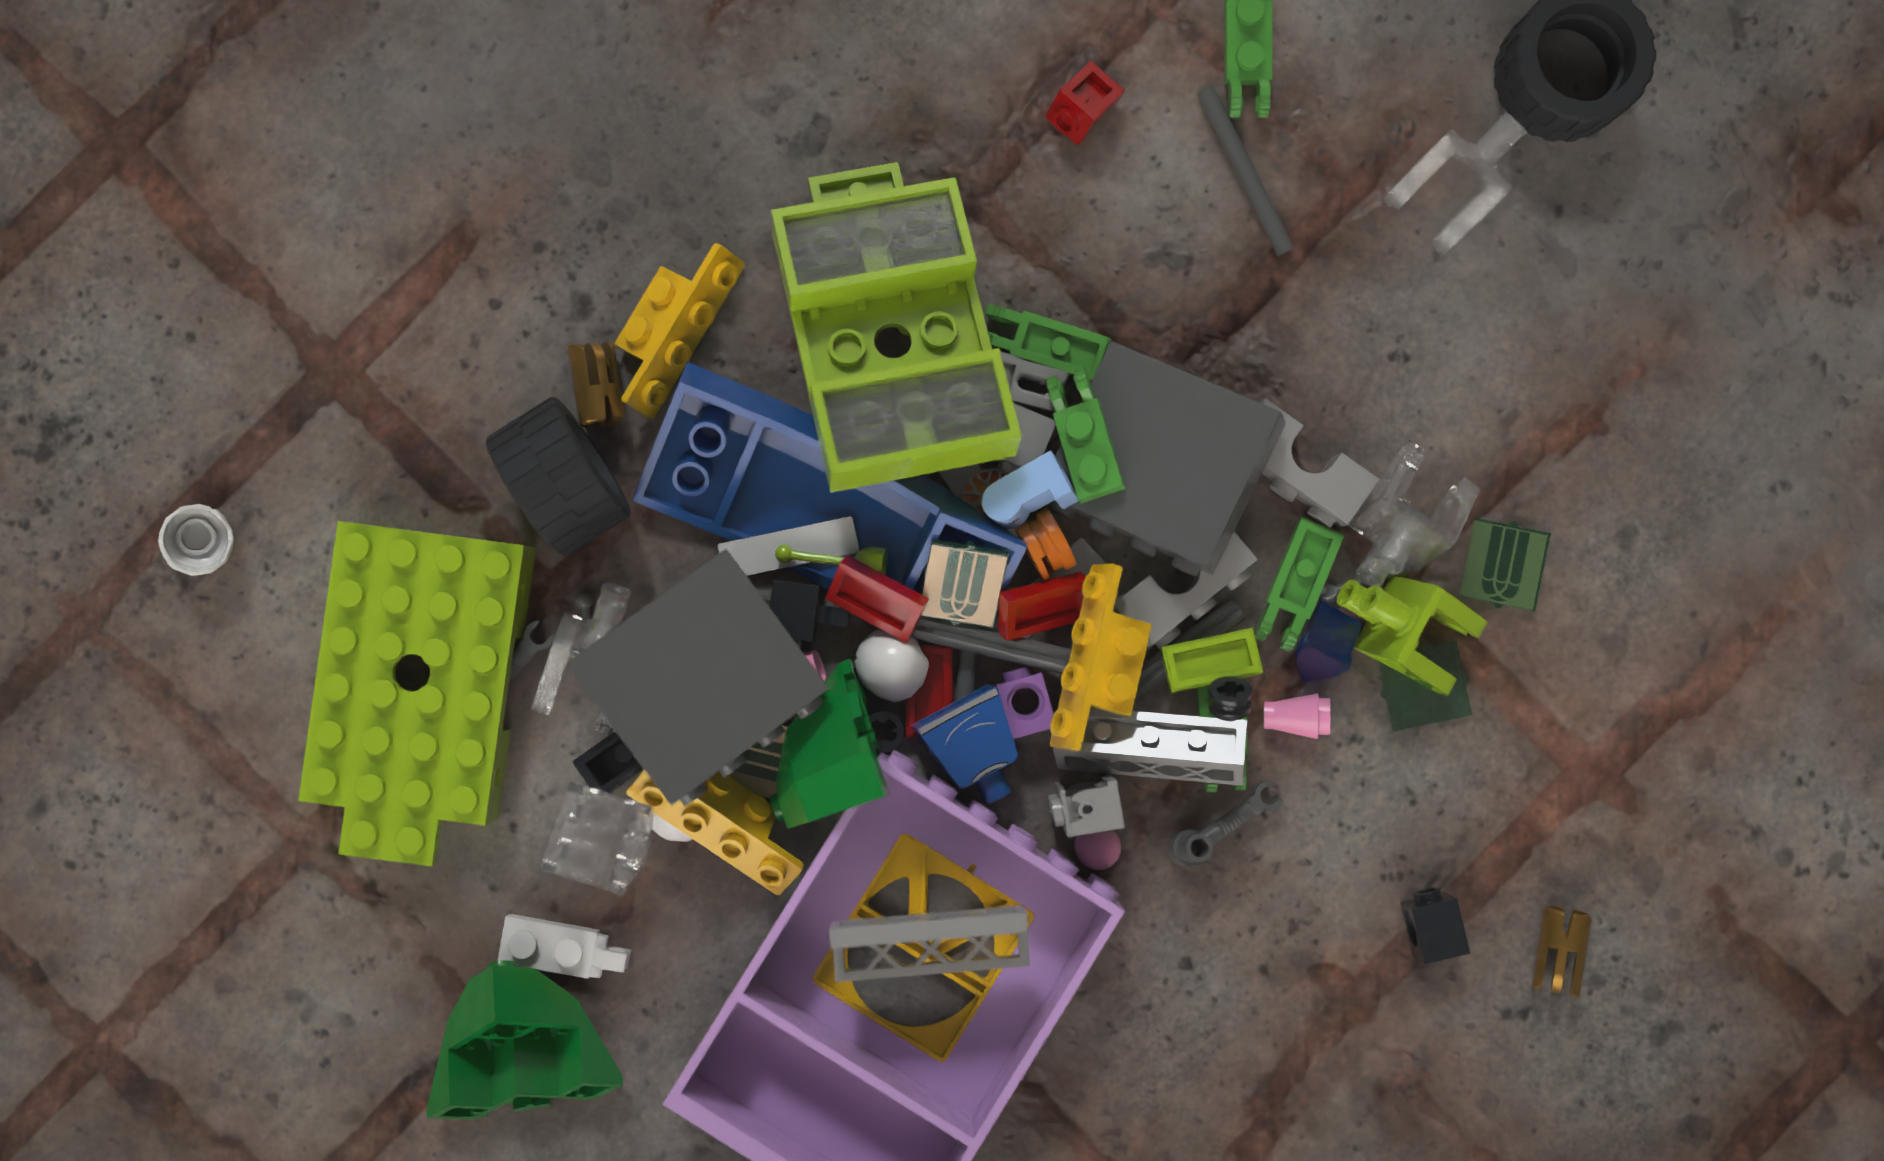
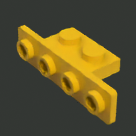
(671, 325)
(1102, 662)
(729, 824)

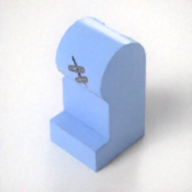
(1027, 490)

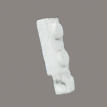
(559, 947)

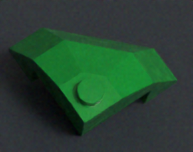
(829, 755)
(517, 1044)

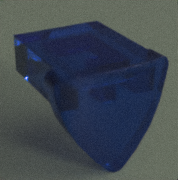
(1327, 644)

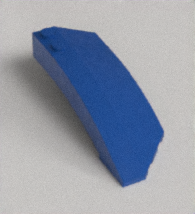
(757, 468)

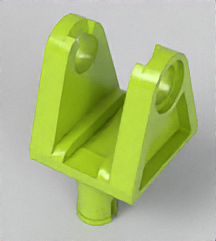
(1398, 617)

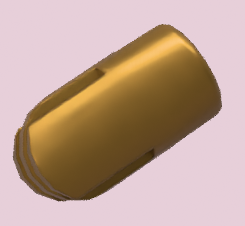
(596, 384)
(1573, 940)

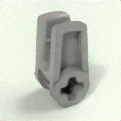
(1019, 369)

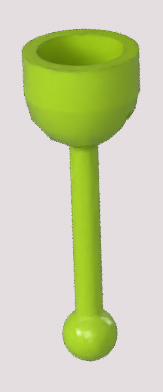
(872, 556)

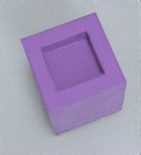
(1040, 717)

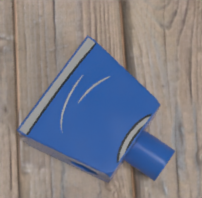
(971, 742)

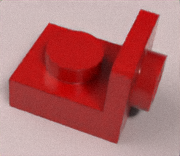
(1083, 102)

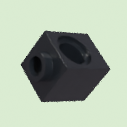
(1434, 926)

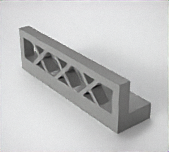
(1160, 747)
(928, 927)

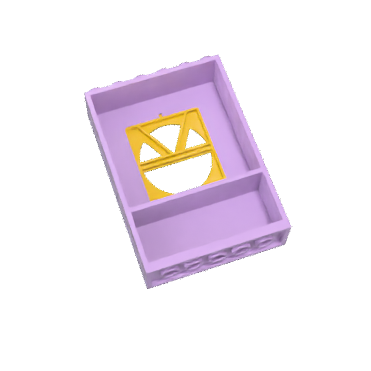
(818, 1075)

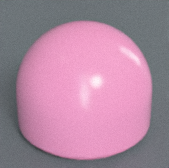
(1098, 849)

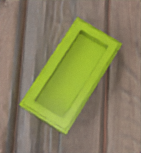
(1206, 659)

